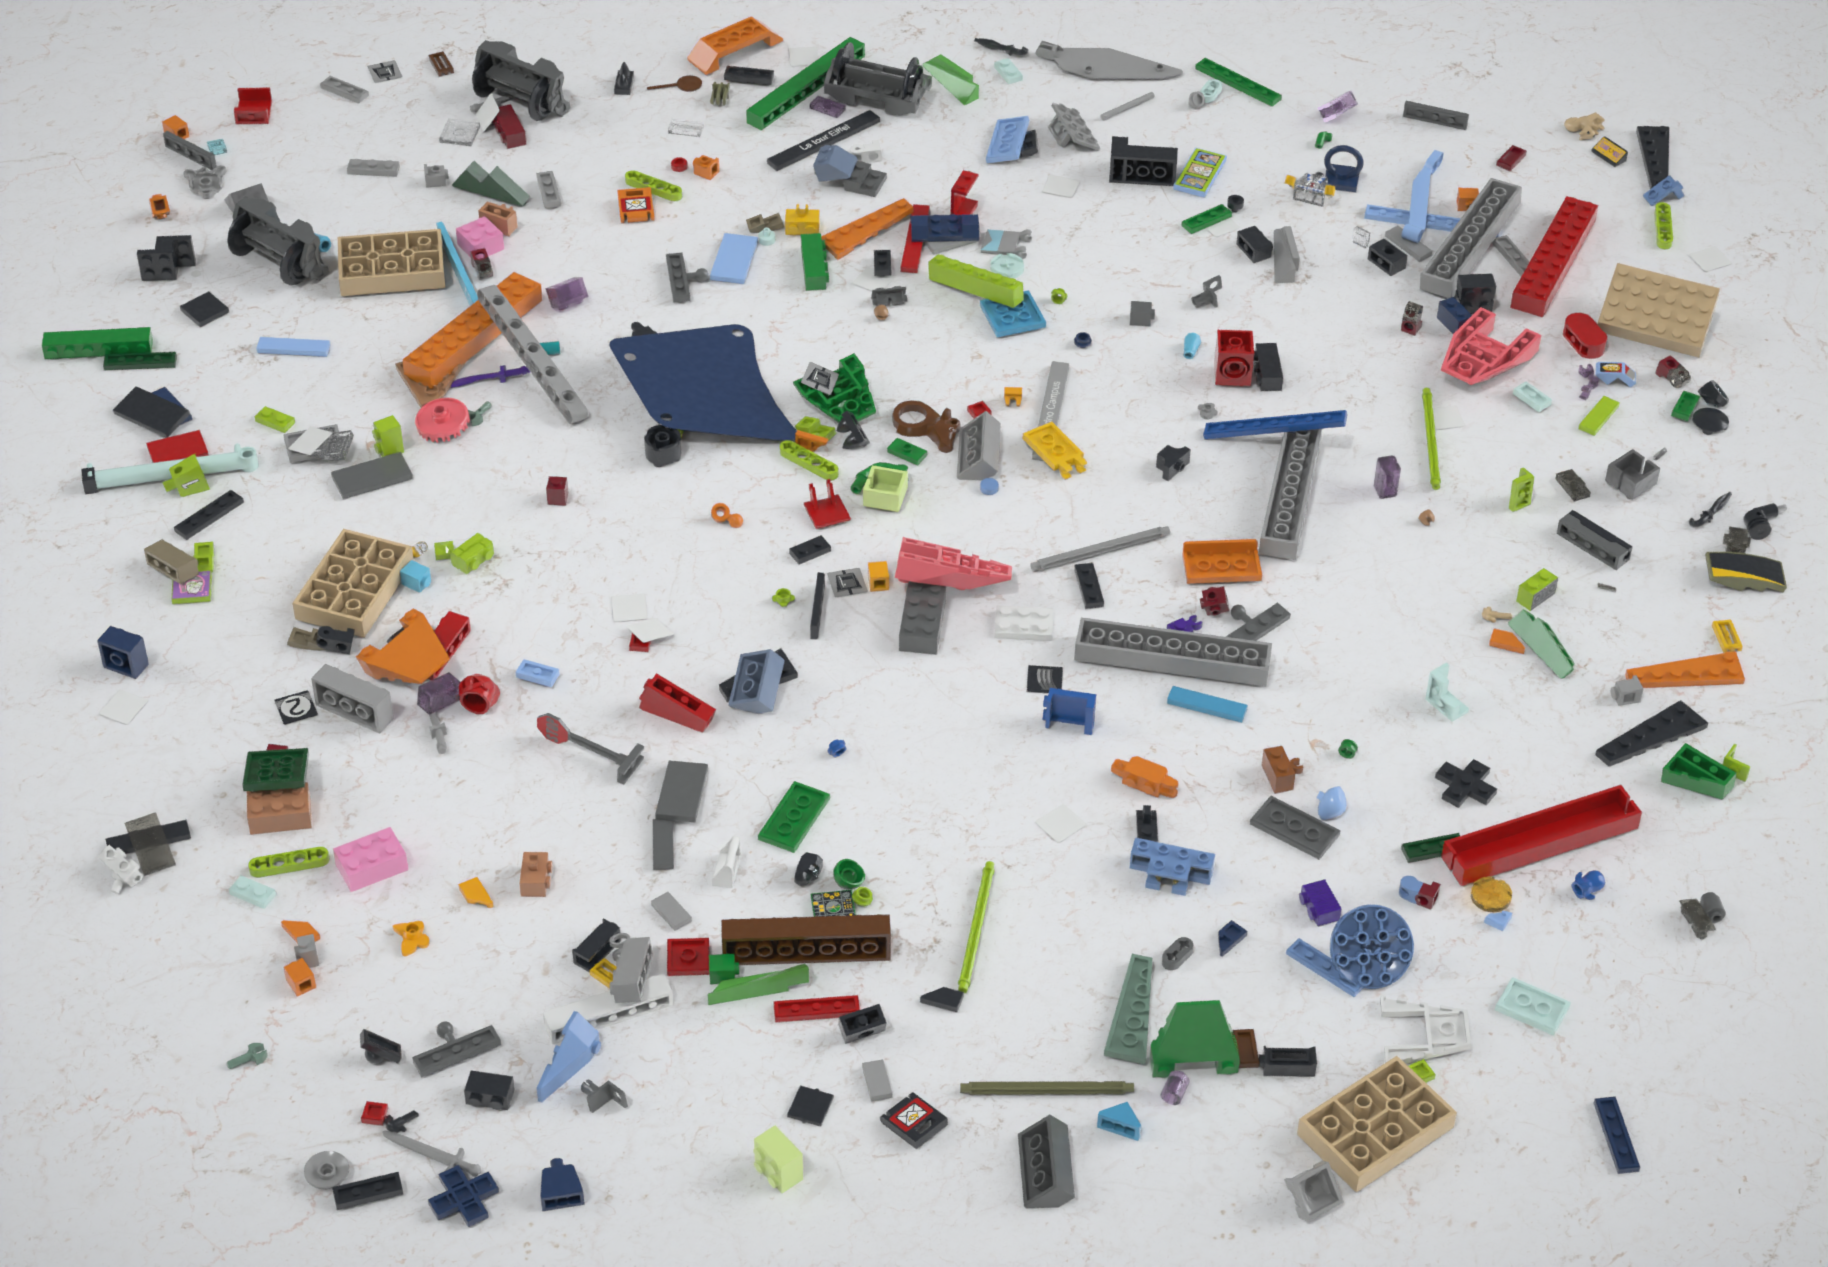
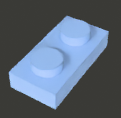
(537, 673)

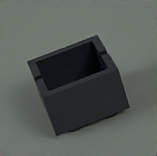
(1476, 291)

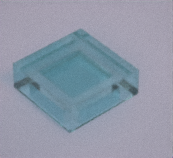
(217, 147)

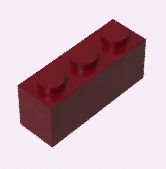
(509, 127)

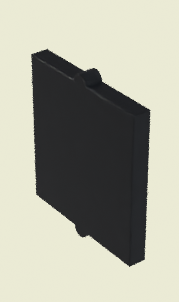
(810, 1105)

